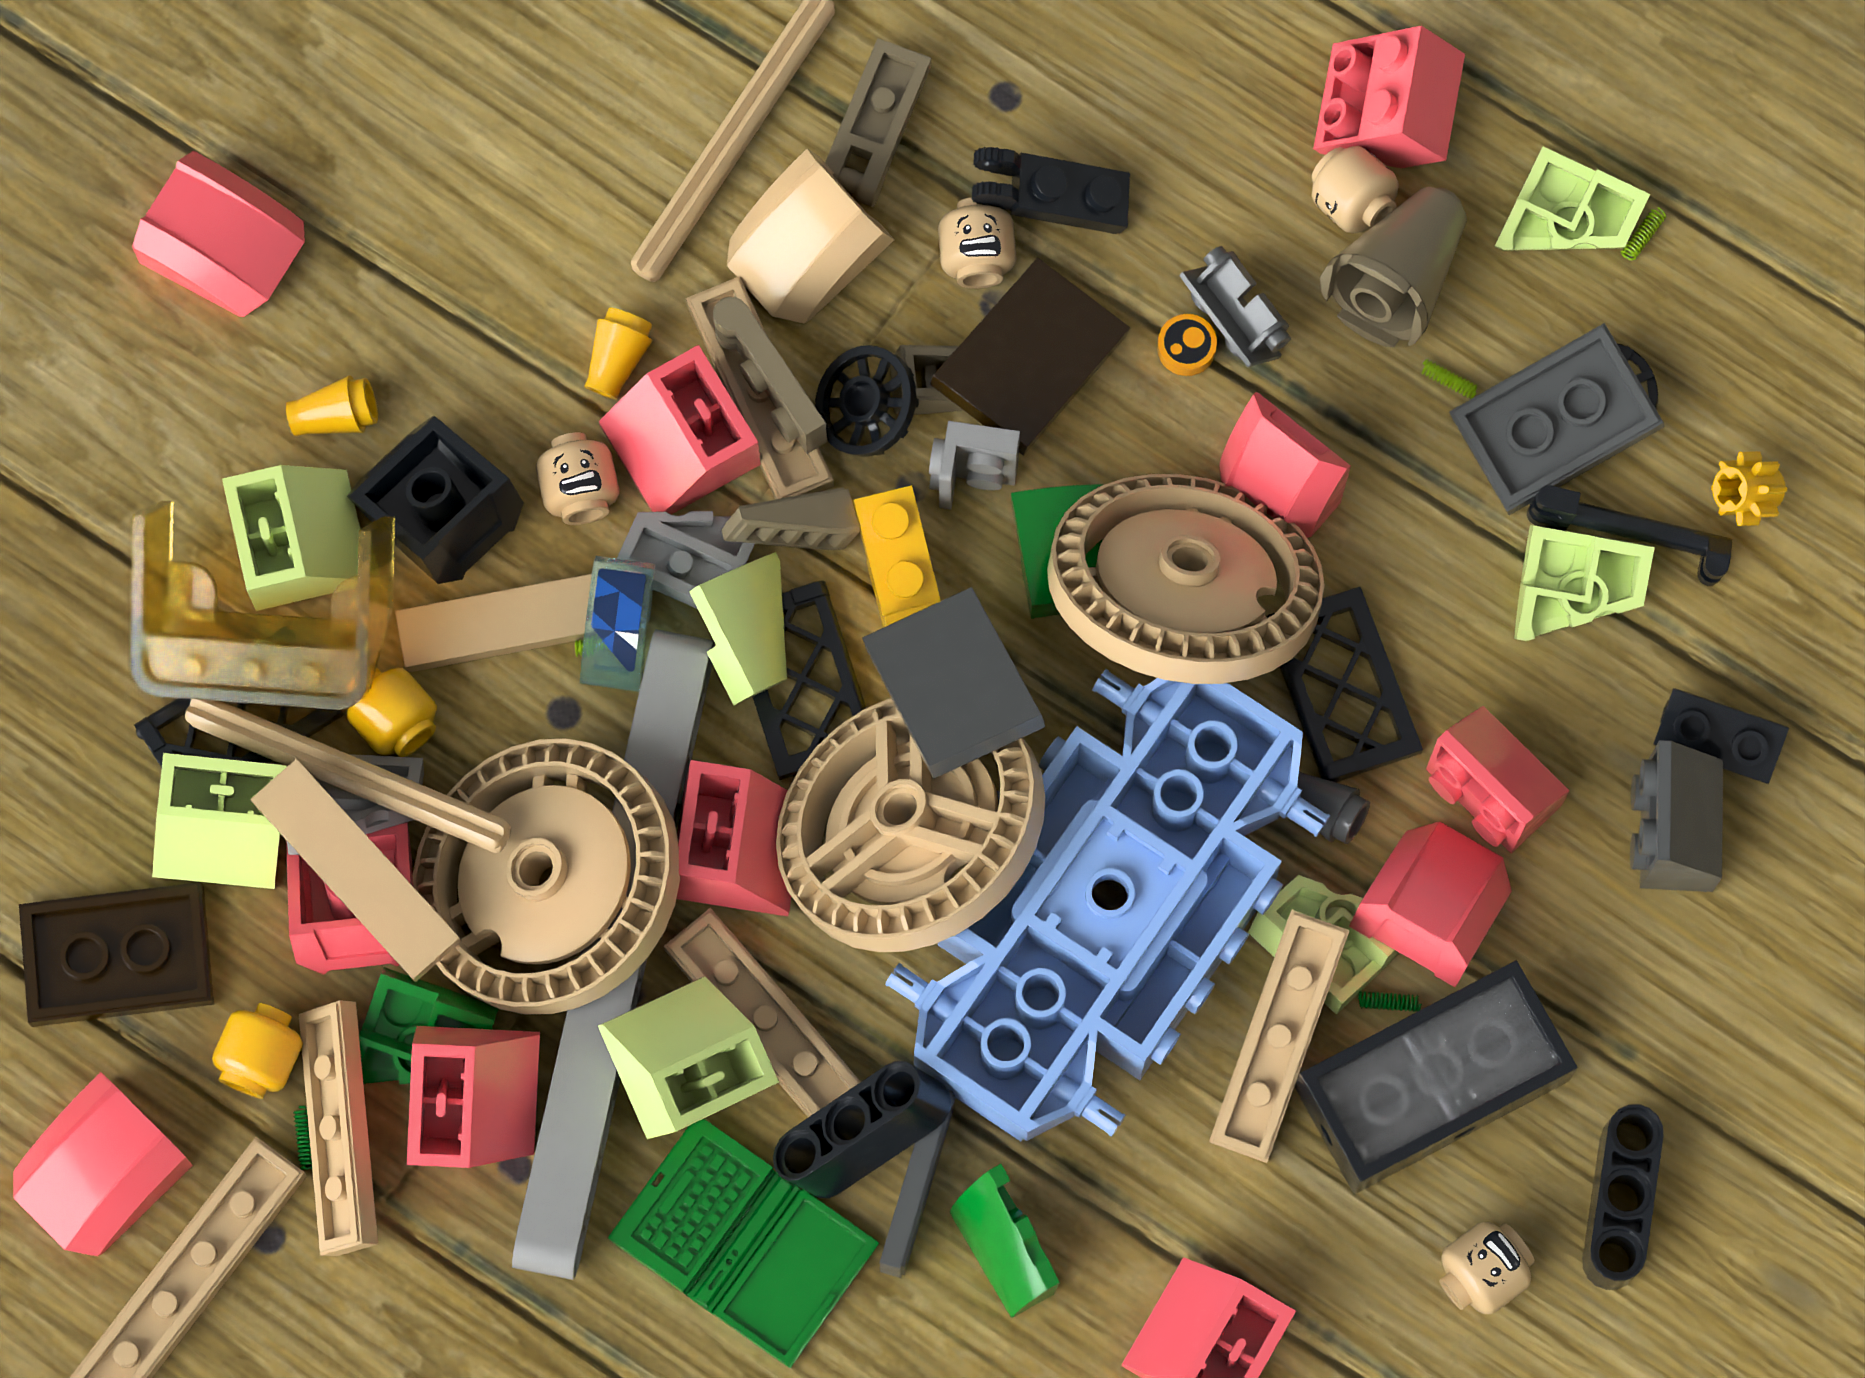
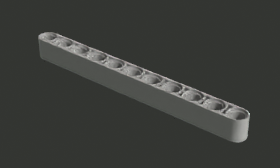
(584, 1074)

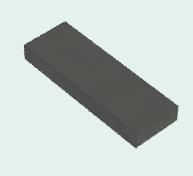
(913, 1199)

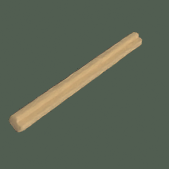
(731, 138)
(350, 773)

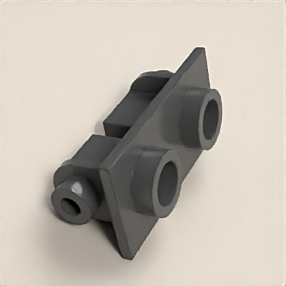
(1250, 329)

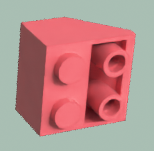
(1391, 97)
(680, 433)
(1494, 779)
(731, 839)
(472, 1096)
(1208, 1328)

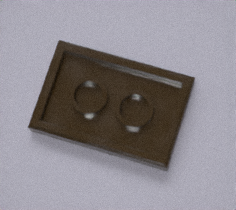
(1030, 354)
(116, 954)

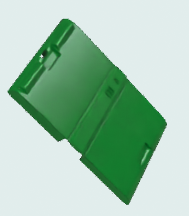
(743, 1241)

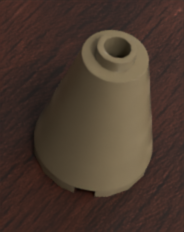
(1397, 268)

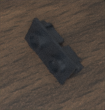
(1740, 739)

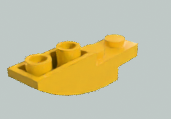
(896, 554)

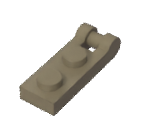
(878, 118)
(768, 372)

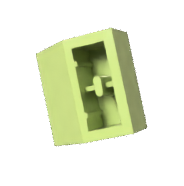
(293, 532)
(211, 826)
(686, 1057)

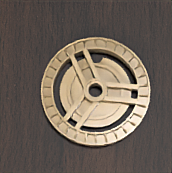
(1184, 579)
(904, 834)
(586, 886)

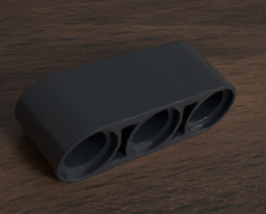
(862, 1129)
(1639, 1172)

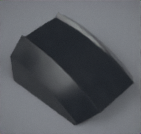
(443, 499)

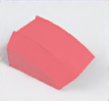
(218, 236)
(1283, 467)
(1435, 899)
(321, 926)
(96, 1170)

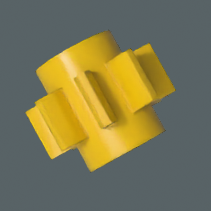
(1748, 488)

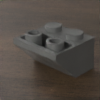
(1679, 819)

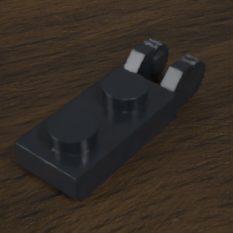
(1054, 190)

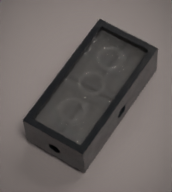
(1435, 1077)

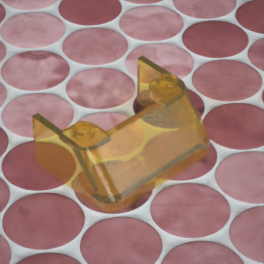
(208, 654)

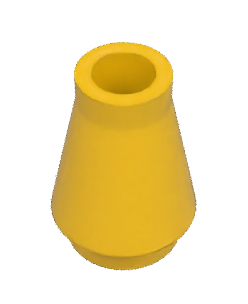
(616, 351)
(336, 408)

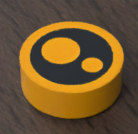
(1187, 344)

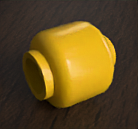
(394, 714)
(257, 1051)

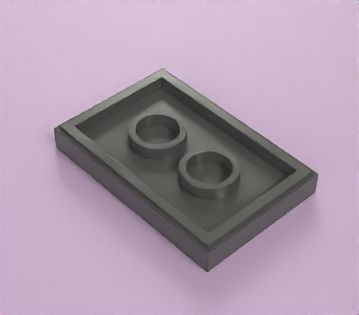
(1557, 418)
(953, 682)

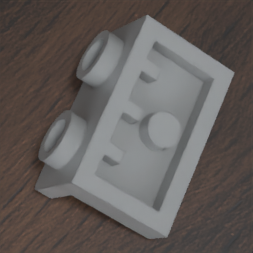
(976, 453)

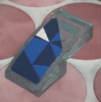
(617, 623)

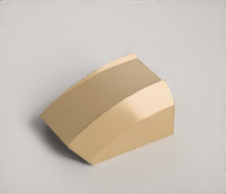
(804, 241)

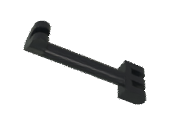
(1561, 507)

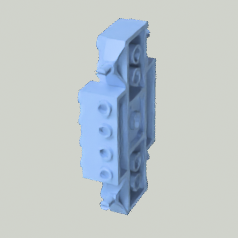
(1065, 978)

